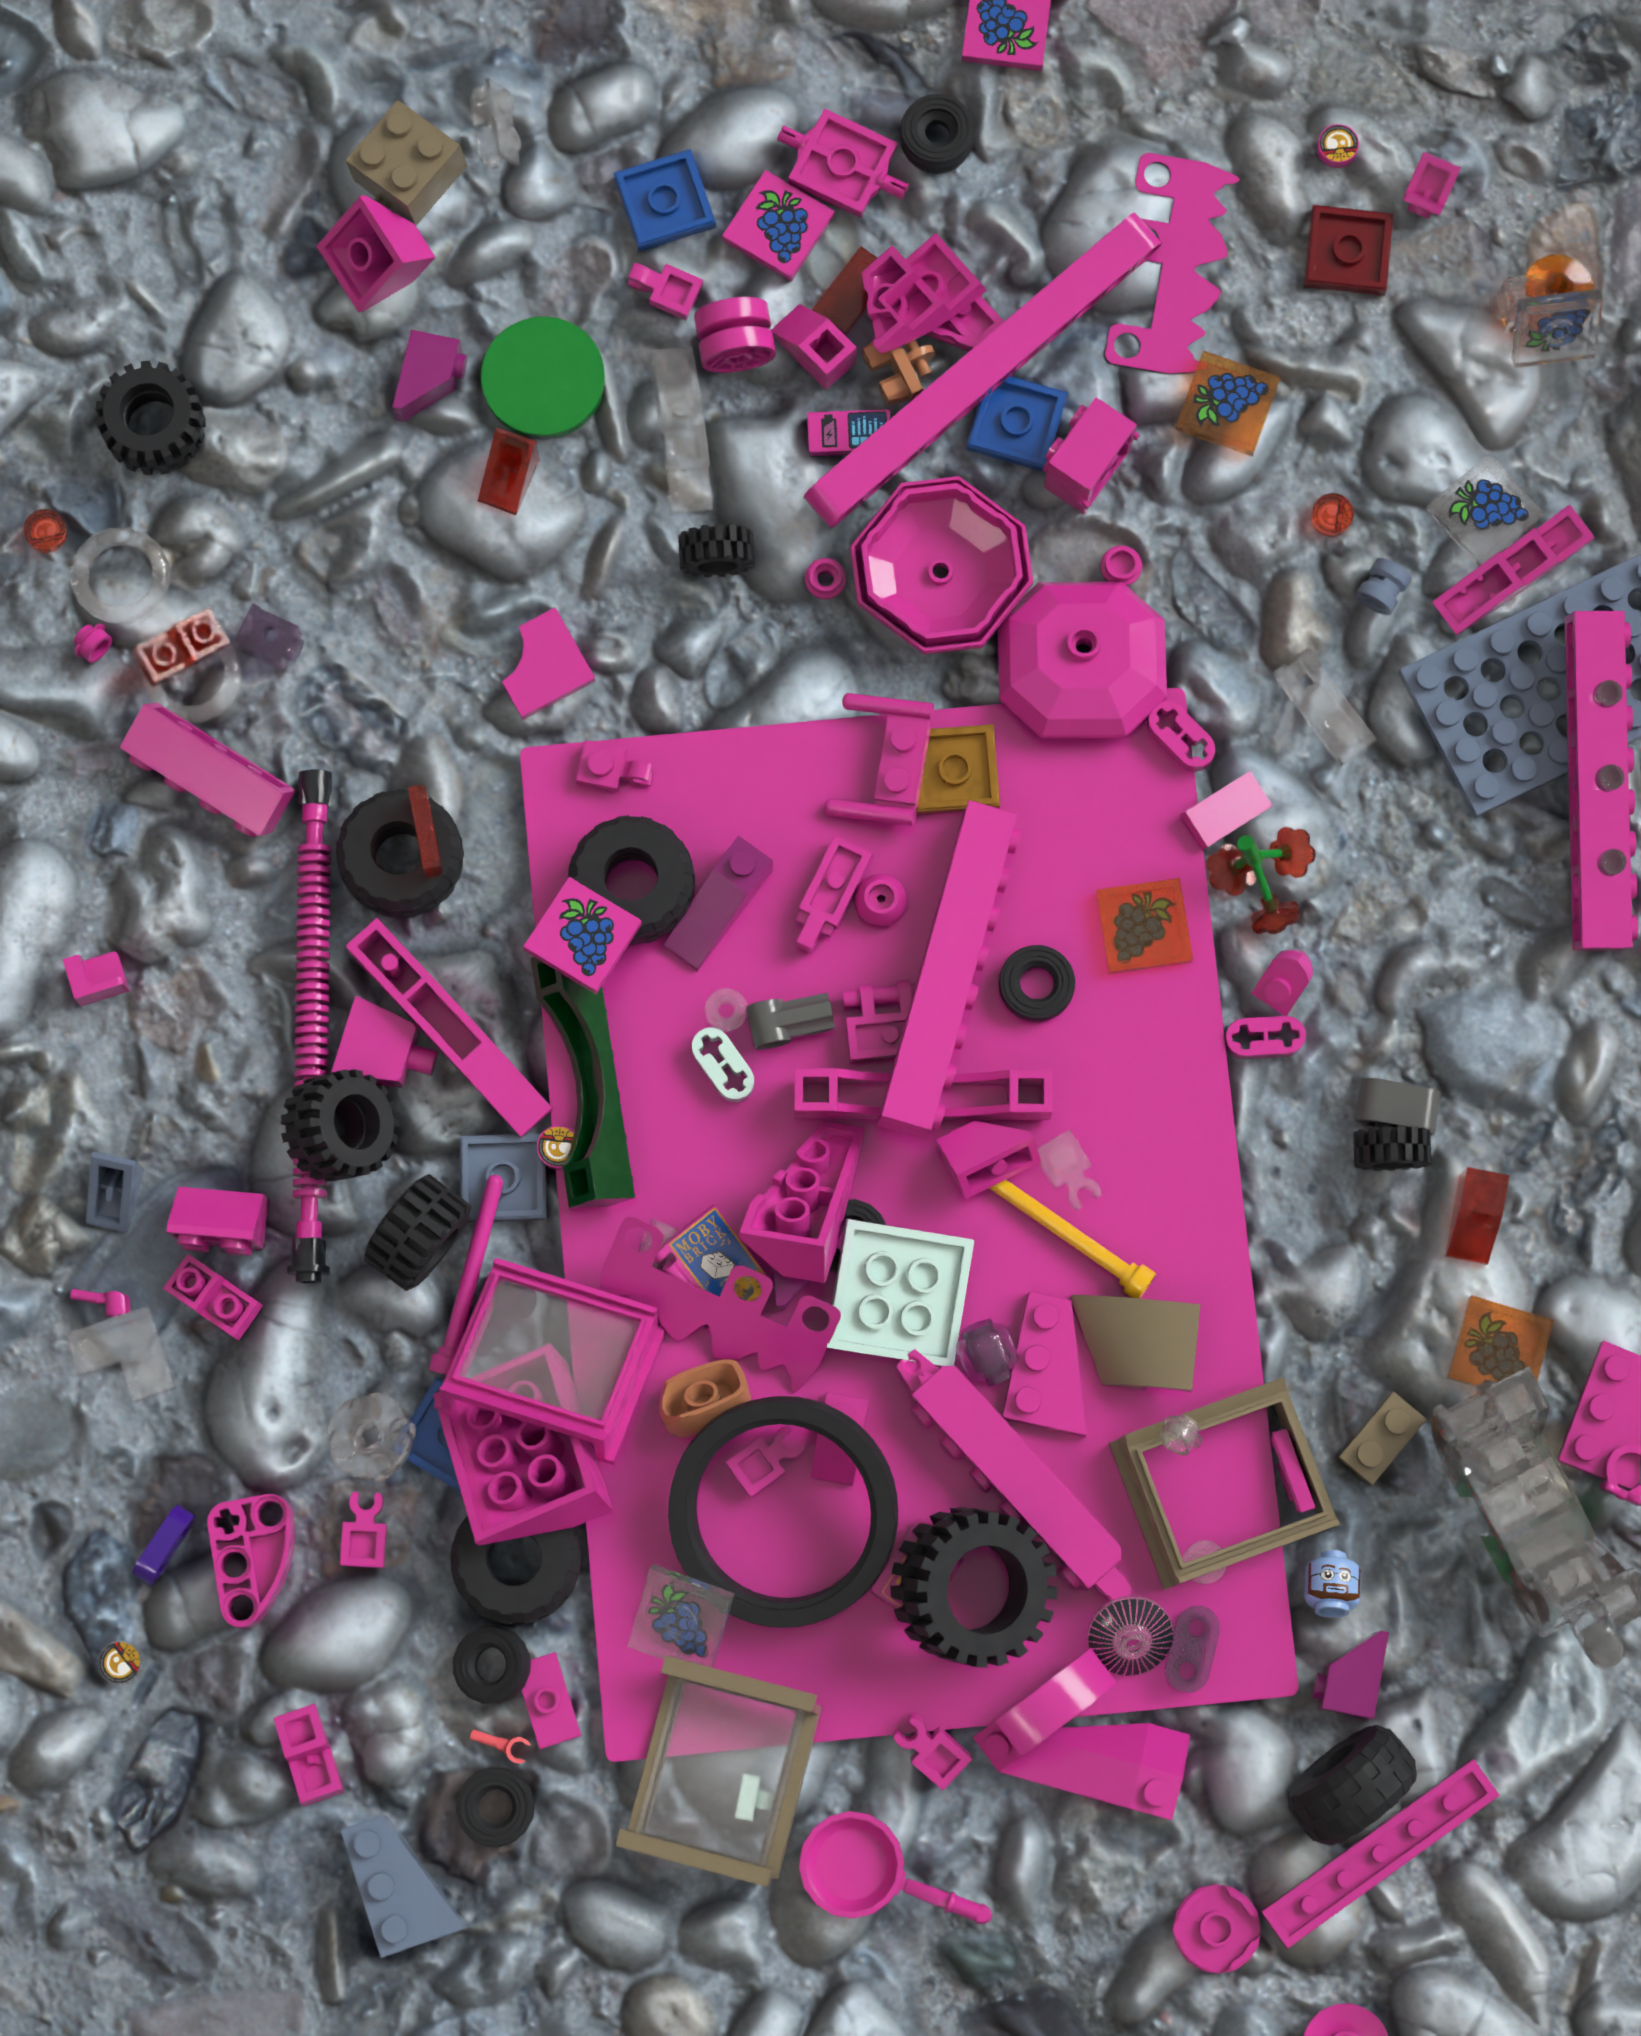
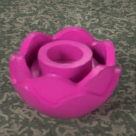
(881, 913)

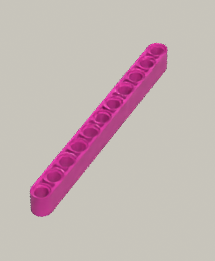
(981, 369)

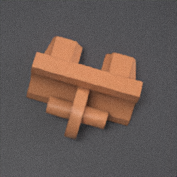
(904, 383)

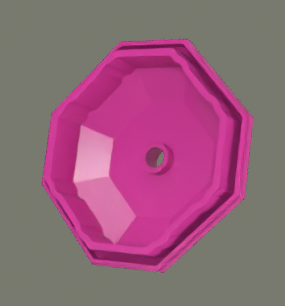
(946, 527)
(1077, 692)

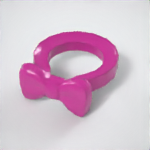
(1611, 1484)

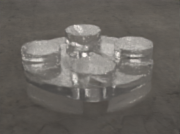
(378, 1459)

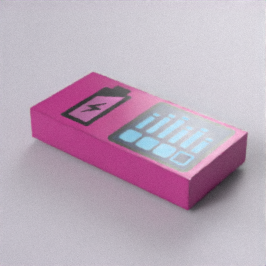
(842, 430)

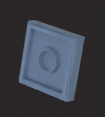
(517, 1164)

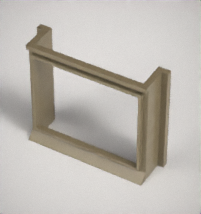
(1150, 1512)

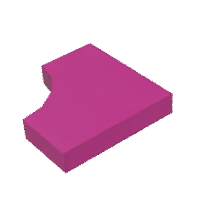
(548, 666)

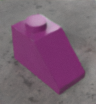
(427, 372)
(1353, 1679)

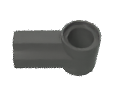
(778, 1022)

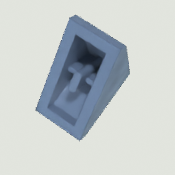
(112, 1191)

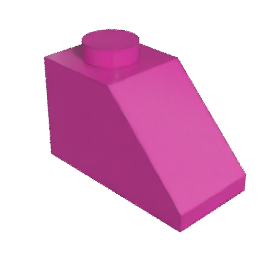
(986, 1155)

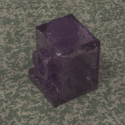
(277, 652)

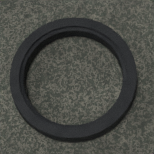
(839, 1429)

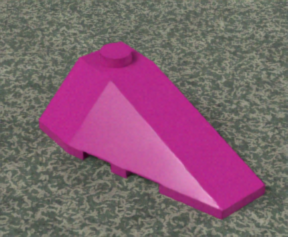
(803, 1211)
(1115, 1764)

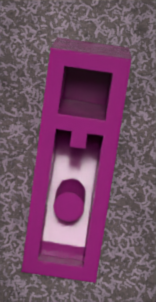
(719, 902)

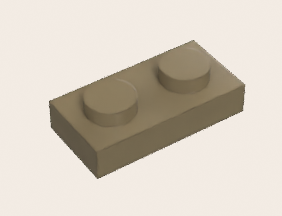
(1382, 1438)

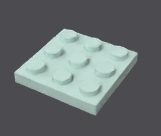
(900, 1291)

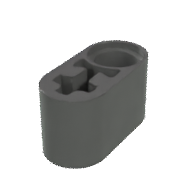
(1396, 1104)

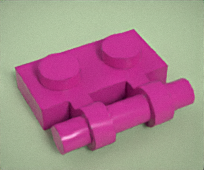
(871, 1034)

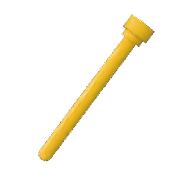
(1132, 1277)

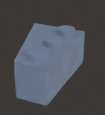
(396, 1888)

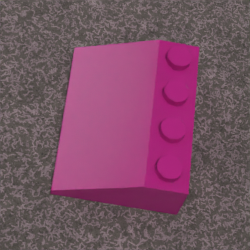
(521, 1475)

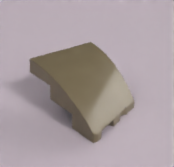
(1140, 1340)

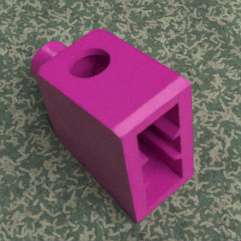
(382, 1045)

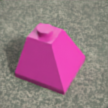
(374, 252)

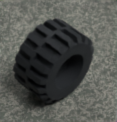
(146, 386)
(366, 1119)
(417, 1232)

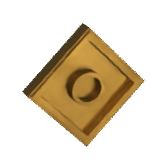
(959, 769)

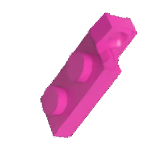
(831, 891)

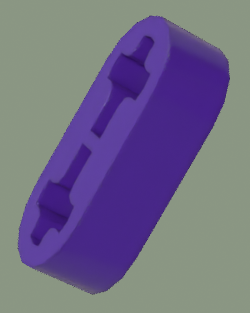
(164, 1545)

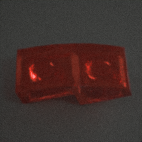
(180, 647)

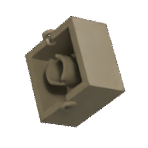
(406, 163)

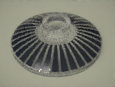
(1127, 1620)

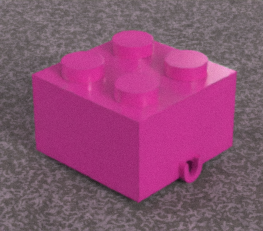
(1089, 454)

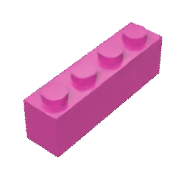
(206, 769)

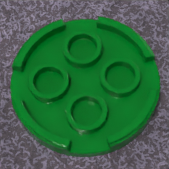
(543, 377)

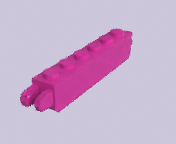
(1015, 1473)

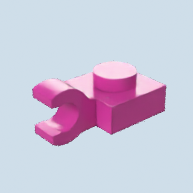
(671, 290)
(606, 766)

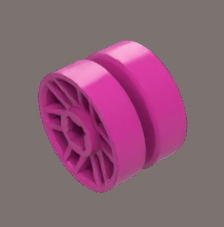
(734, 334)

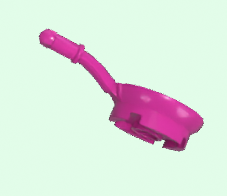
(857, 1866)

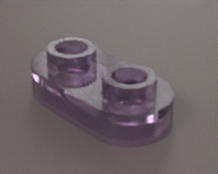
(1192, 1649)

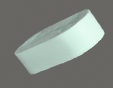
(731, 1058)

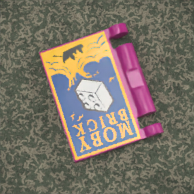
(707, 1253)

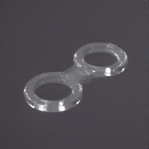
(150, 616)

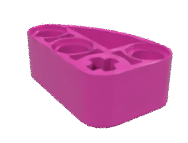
(265, 1549)

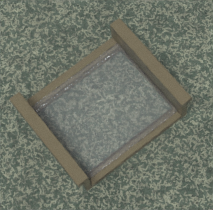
(723, 1772)

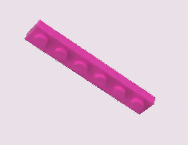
(1379, 1853)

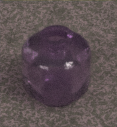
(987, 1352)

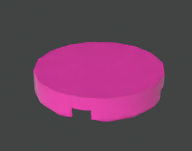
(1216, 1928)

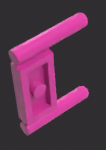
(900, 761)

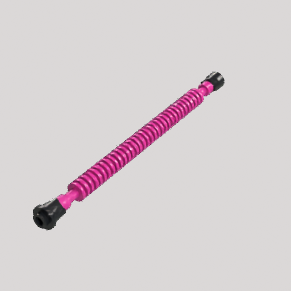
(315, 798)

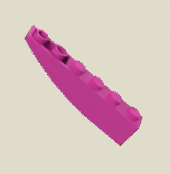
(448, 1027)

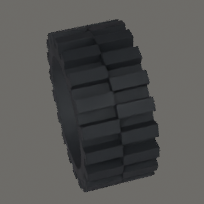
(927, 1577)

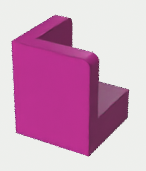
(95, 977)

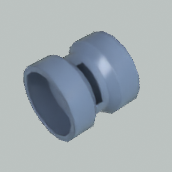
(1383, 586)

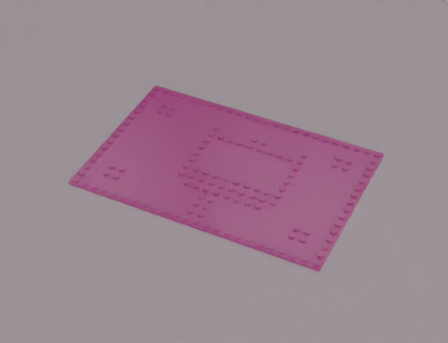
(1132, 1080)

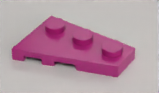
(1046, 1378)
(1607, 1417)

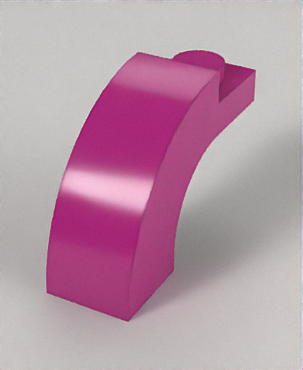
(1045, 1710)

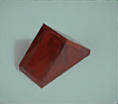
(508, 471)

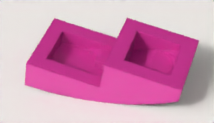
(309, 1755)

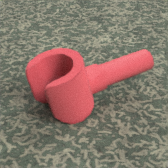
(499, 1743)

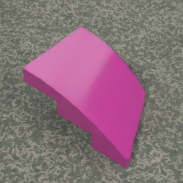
(916, 292)

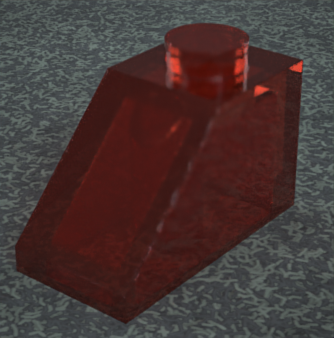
(1476, 1215)

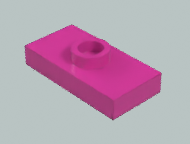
(549, 1702)

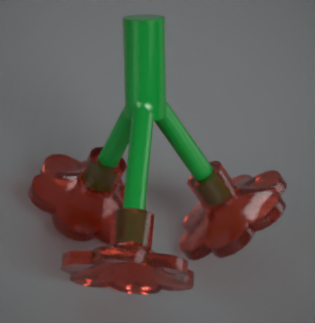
(1240, 868)

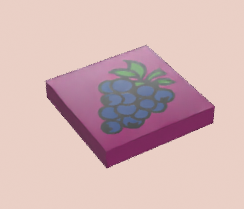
(1006, 33)
(778, 225)
(582, 935)

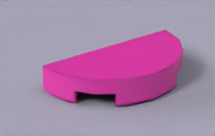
(1291, 1472)

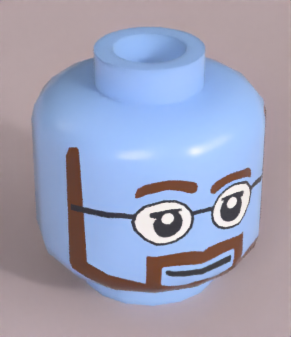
(1332, 1584)

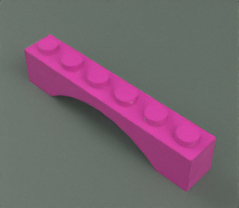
(973, 1096)

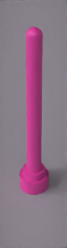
(442, 1360)

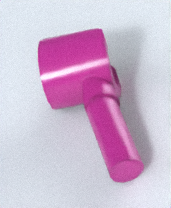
(115, 1302)

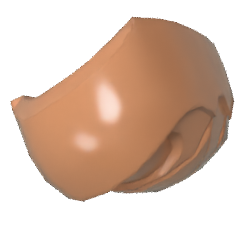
(701, 1395)

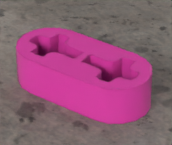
(1187, 729)
(1265, 1048)

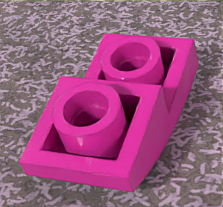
(213, 1297)

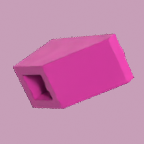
(816, 345)

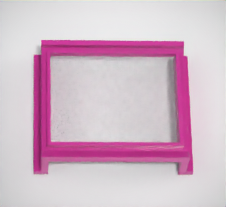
(555, 1356)

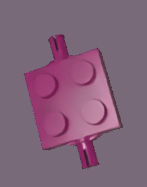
(842, 163)

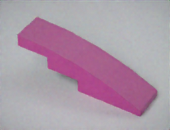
(1513, 570)

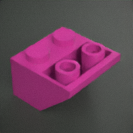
(218, 1219)

